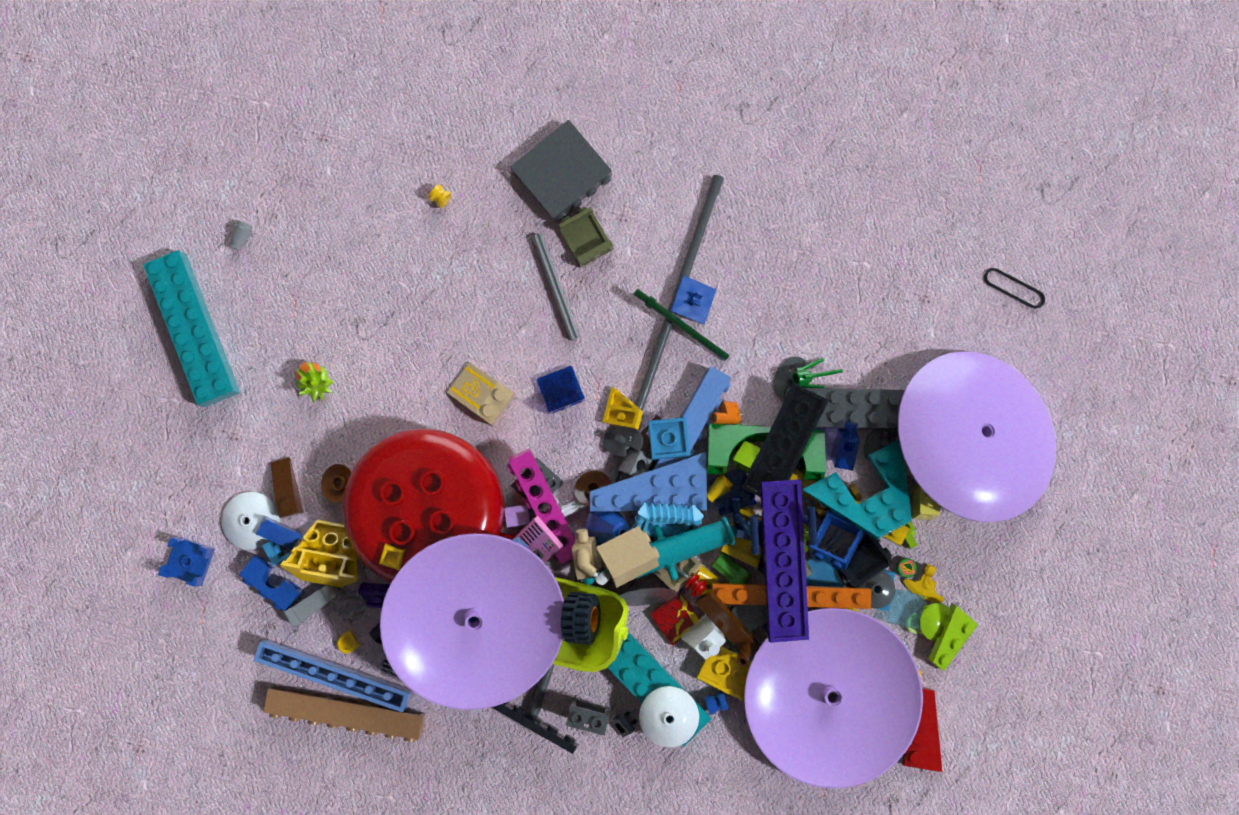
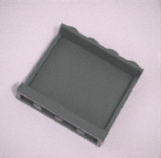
(562, 171)

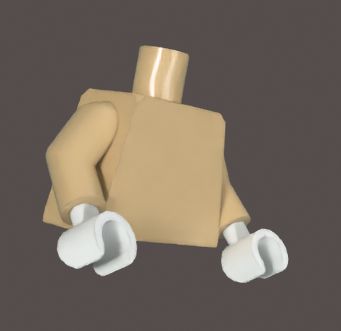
(586, 558)

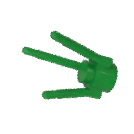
(803, 377)

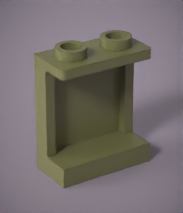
(585, 236)

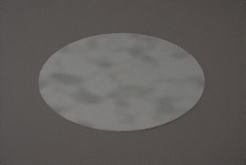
(648, 596)

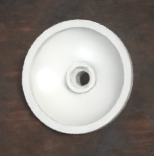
(250, 505)
(666, 702)

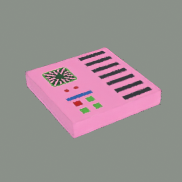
(540, 539)

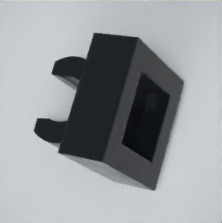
(623, 725)

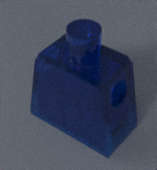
(846, 447)

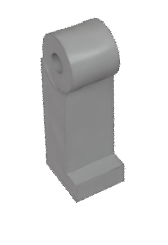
(311, 605)

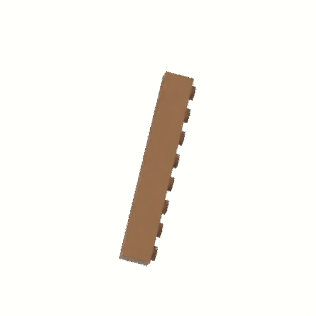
(344, 713)

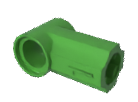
(730, 570)

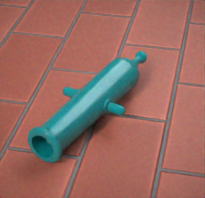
(686, 545)

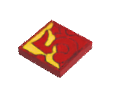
(675, 617)

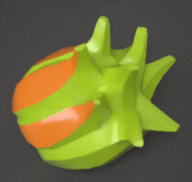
(312, 380)

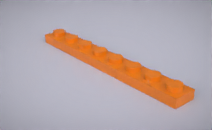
(816, 595)

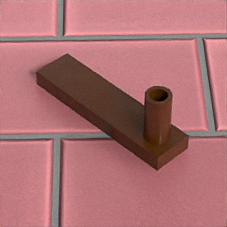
(729, 626)

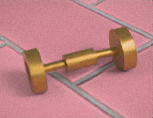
(820, 512)

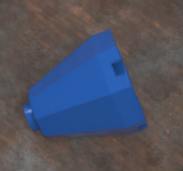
(605, 525)

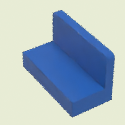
(278, 533)

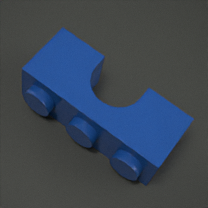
(257, 574)

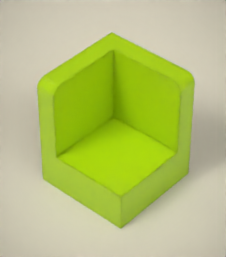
(746, 456)

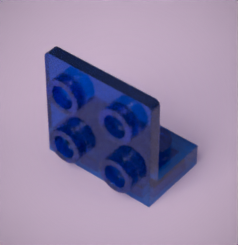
(560, 389)

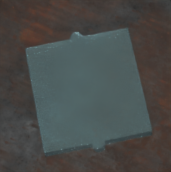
(906, 609)

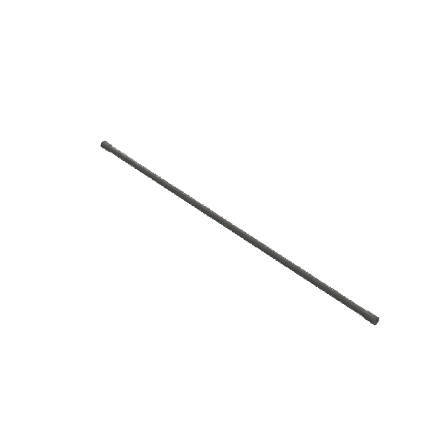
(713, 191)

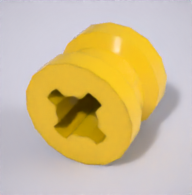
(439, 196)

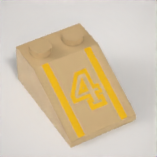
(481, 393)

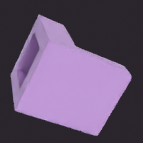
(517, 515)

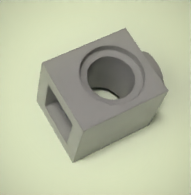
(635, 463)

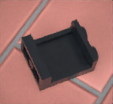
(866, 561)

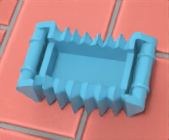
(670, 519)

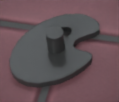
(783, 377)
(617, 440)
(876, 442)

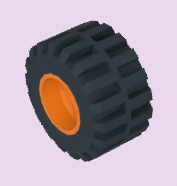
(580, 618)

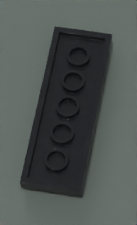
(787, 438)

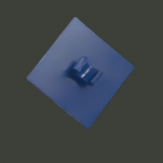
(693, 300)

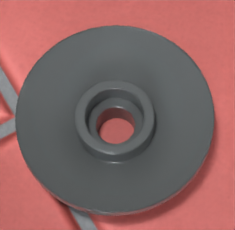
(886, 592)

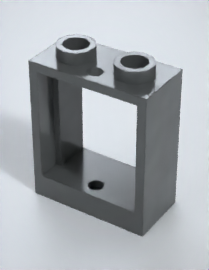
(587, 713)

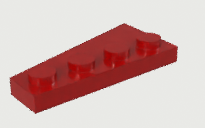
(925, 747)

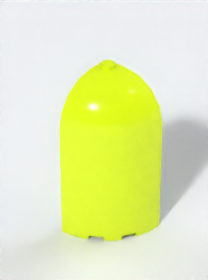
(610, 635)

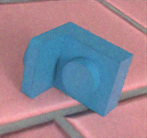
(274, 553)

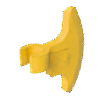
(925, 585)

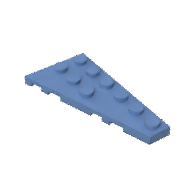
(674, 483)

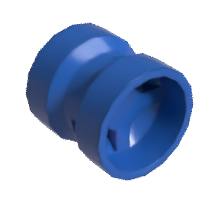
(712, 705)

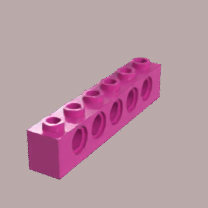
(526, 460)

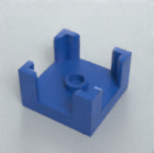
(187, 561)

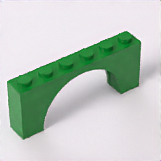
(727, 439)

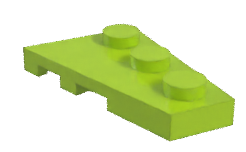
(955, 634)

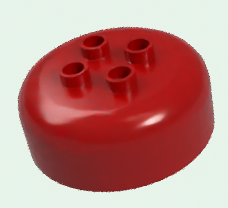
(418, 492)

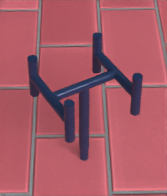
(751, 526)

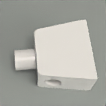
(704, 638)

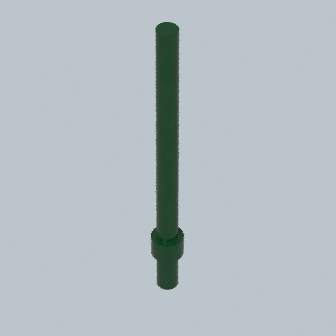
(650, 302)

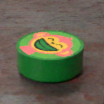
(906, 567)

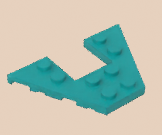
(879, 513)

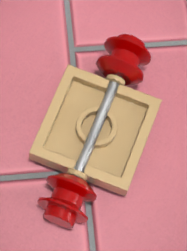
(685, 571)

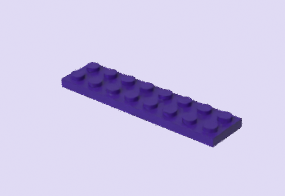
(784, 560)

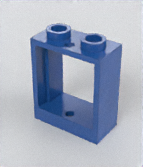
(834, 561)

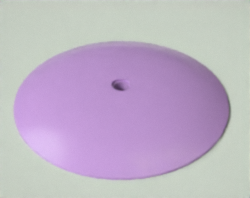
(943, 441)
(466, 661)
(858, 731)

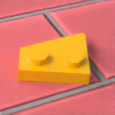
(621, 411)

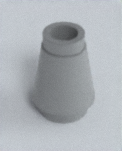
(240, 234)

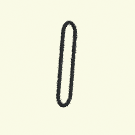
(1013, 278)

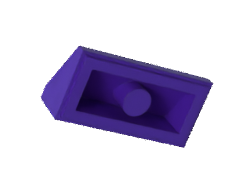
(373, 593)

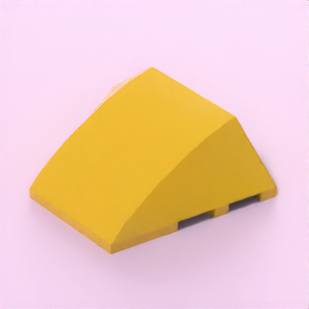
(324, 556)

